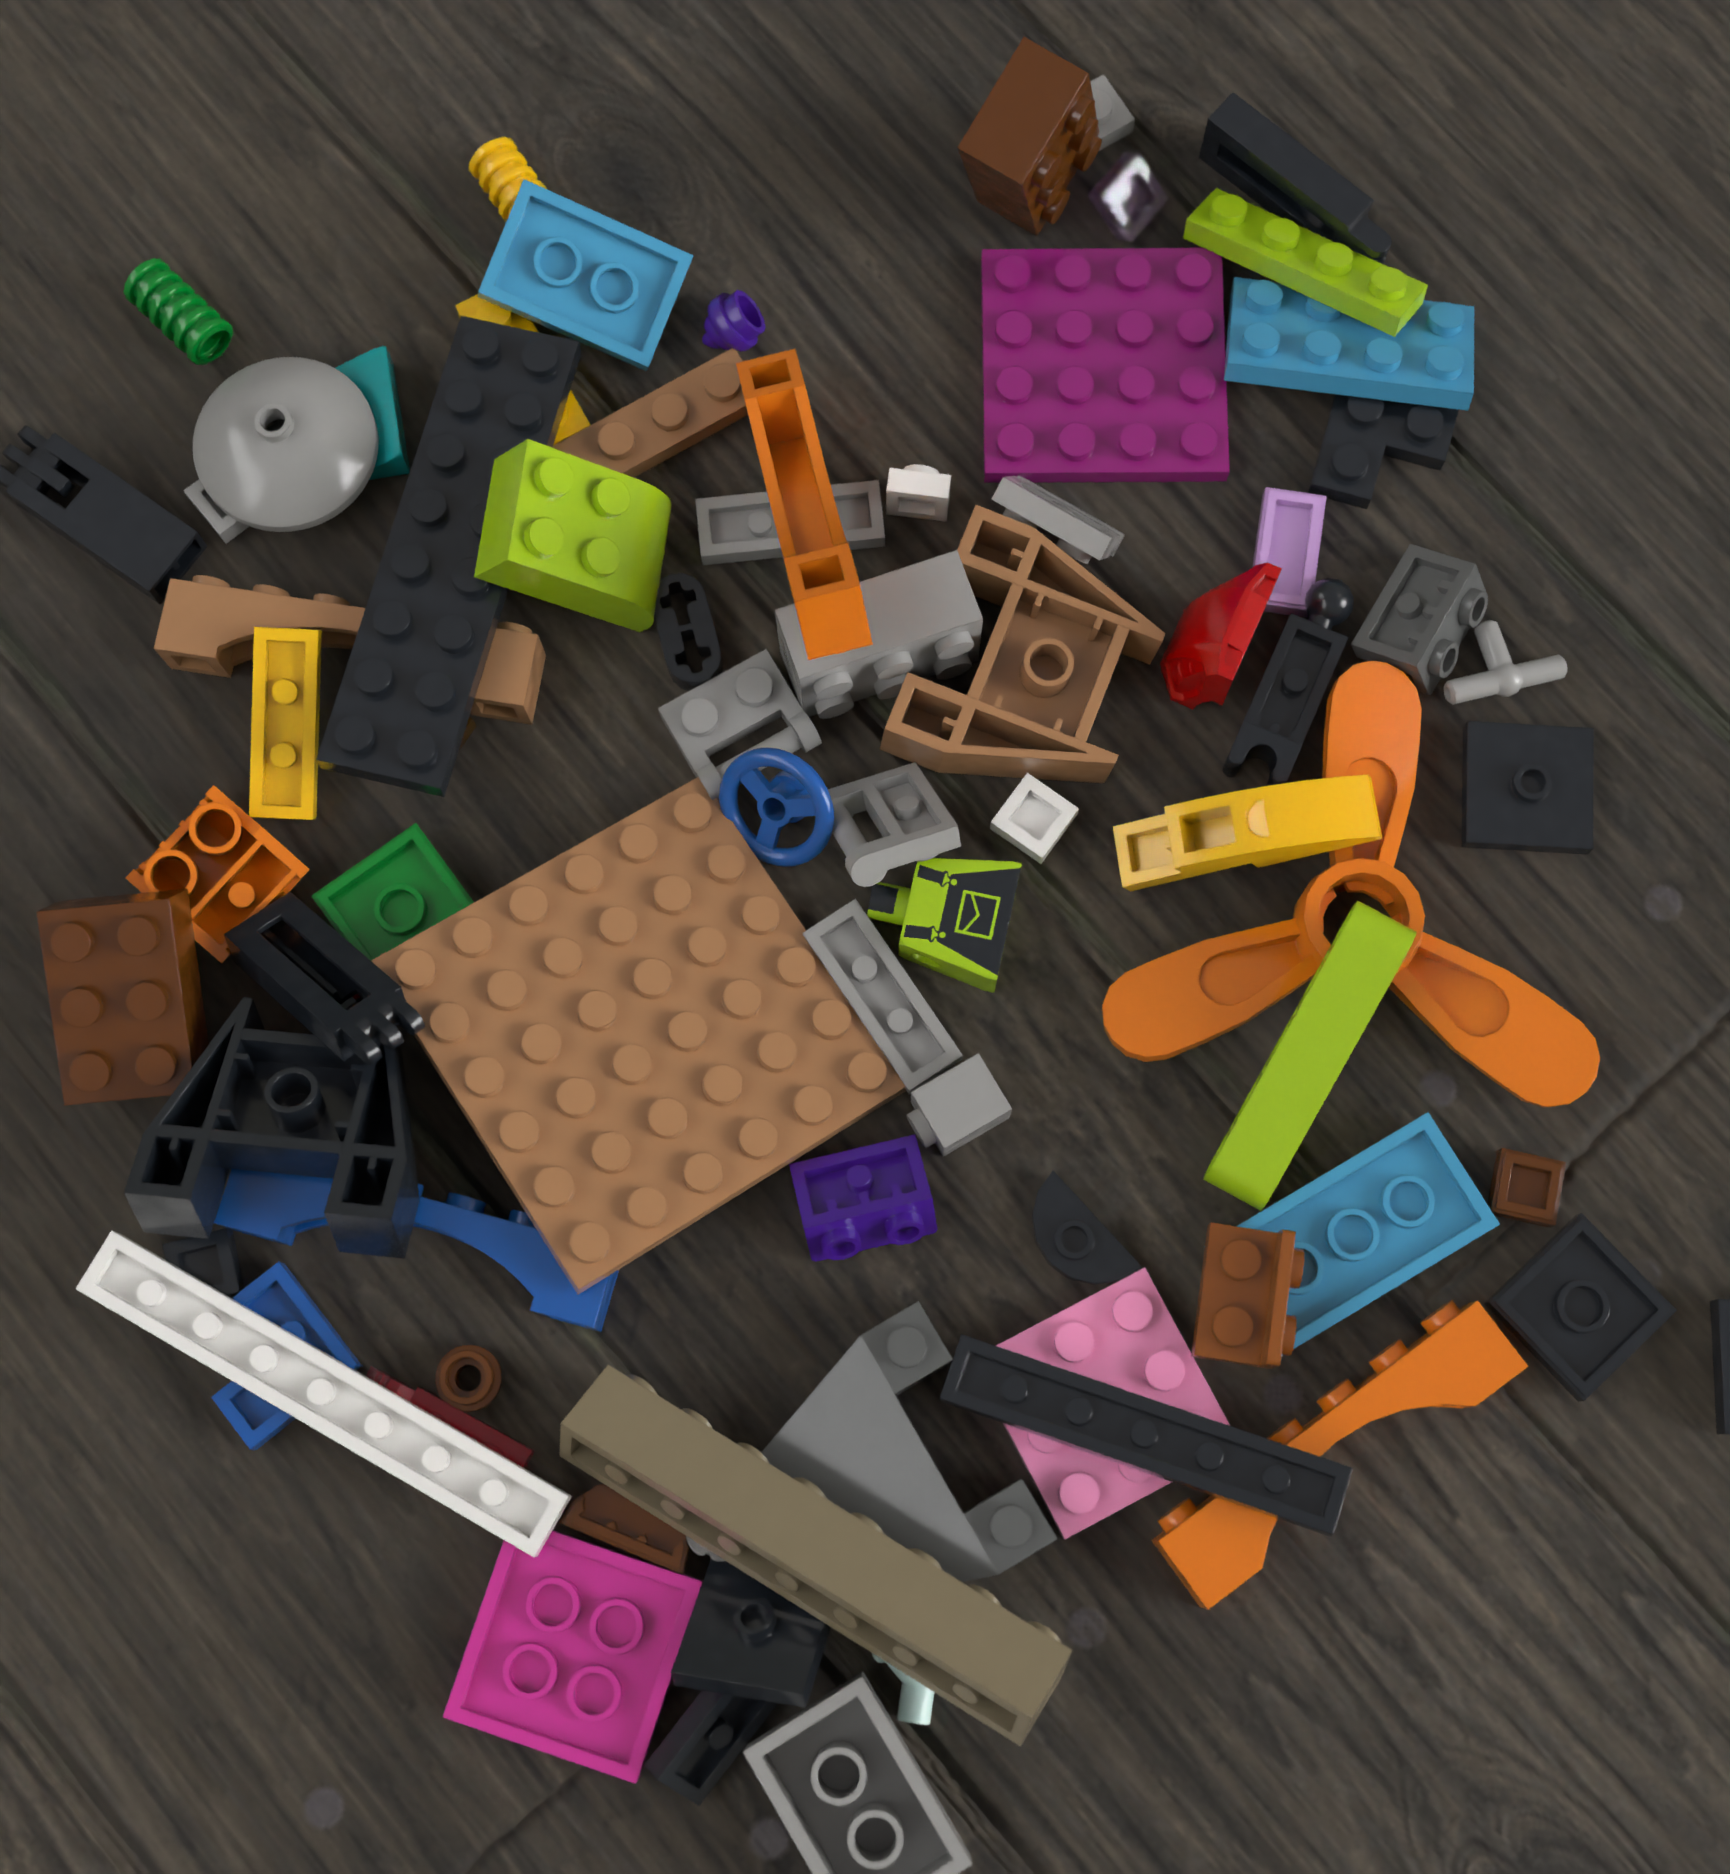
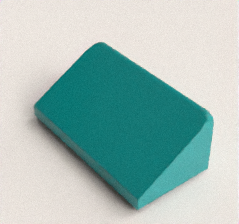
(376, 379)

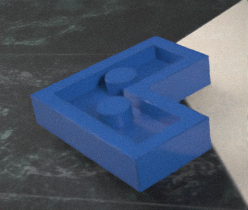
(286, 1303)

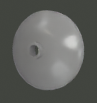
(291, 474)

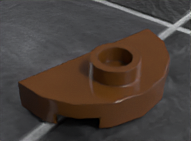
(627, 1526)

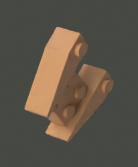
(1039, 670)

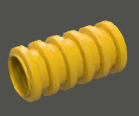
(501, 172)

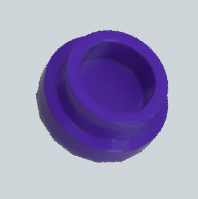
(733, 322)

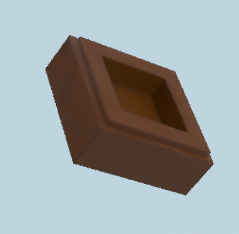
(1526, 1187)

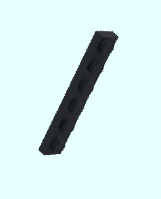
(1147, 1435)

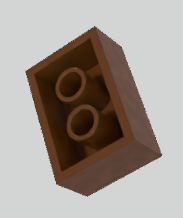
(1031, 137)
(123, 994)

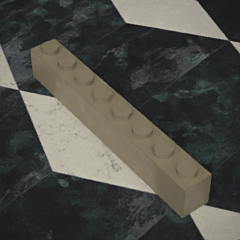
(815, 1553)

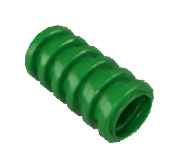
(178, 311)

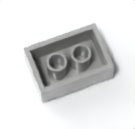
(919, 624)
(854, 1789)

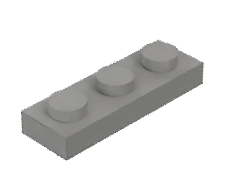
(744, 527)
(883, 996)

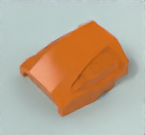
(226, 866)

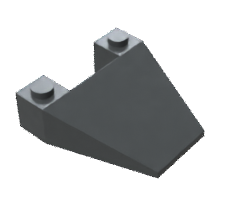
(871, 1461)

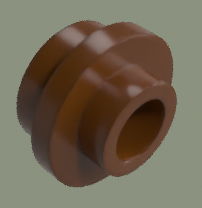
(448, 1378)

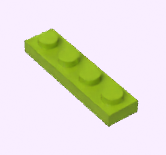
(1305, 261)

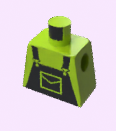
(952, 916)

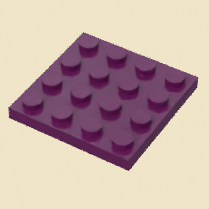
(1104, 365)

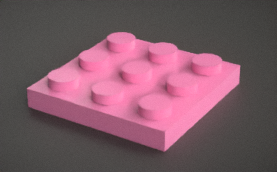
(1126, 1342)

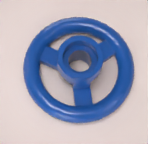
(781, 800)

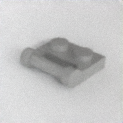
(730, 710)
(906, 814)

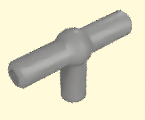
(1502, 675)

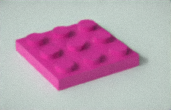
(574, 1653)

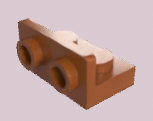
(1246, 1296)

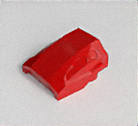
(1215, 637)

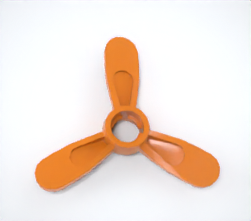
(1468, 1002)

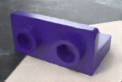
(864, 1198)

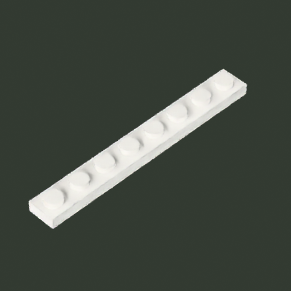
(324, 1393)

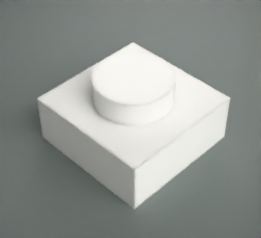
(918, 492)
(1034, 818)

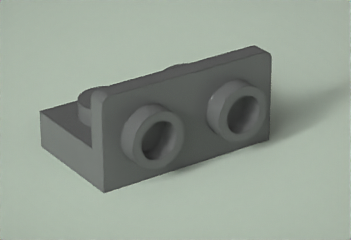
(1423, 616)

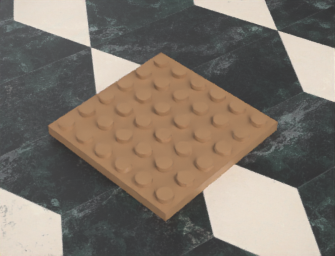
(639, 1032)

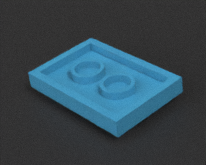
(584, 275)

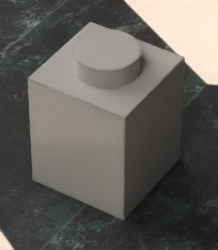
(958, 1106)

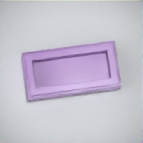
(1290, 540)

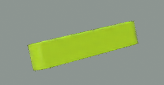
(1309, 1055)

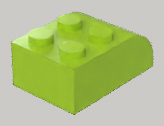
(574, 534)

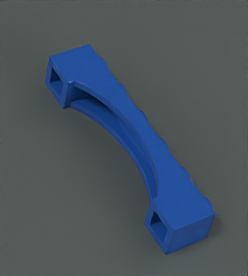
(286, 1204)

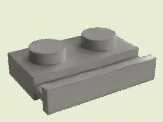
(1078, 531)

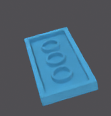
(1305, 345)
(1376, 1223)

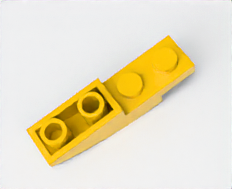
(1247, 827)

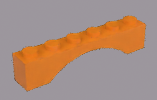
(804, 506)
(1449, 1367)

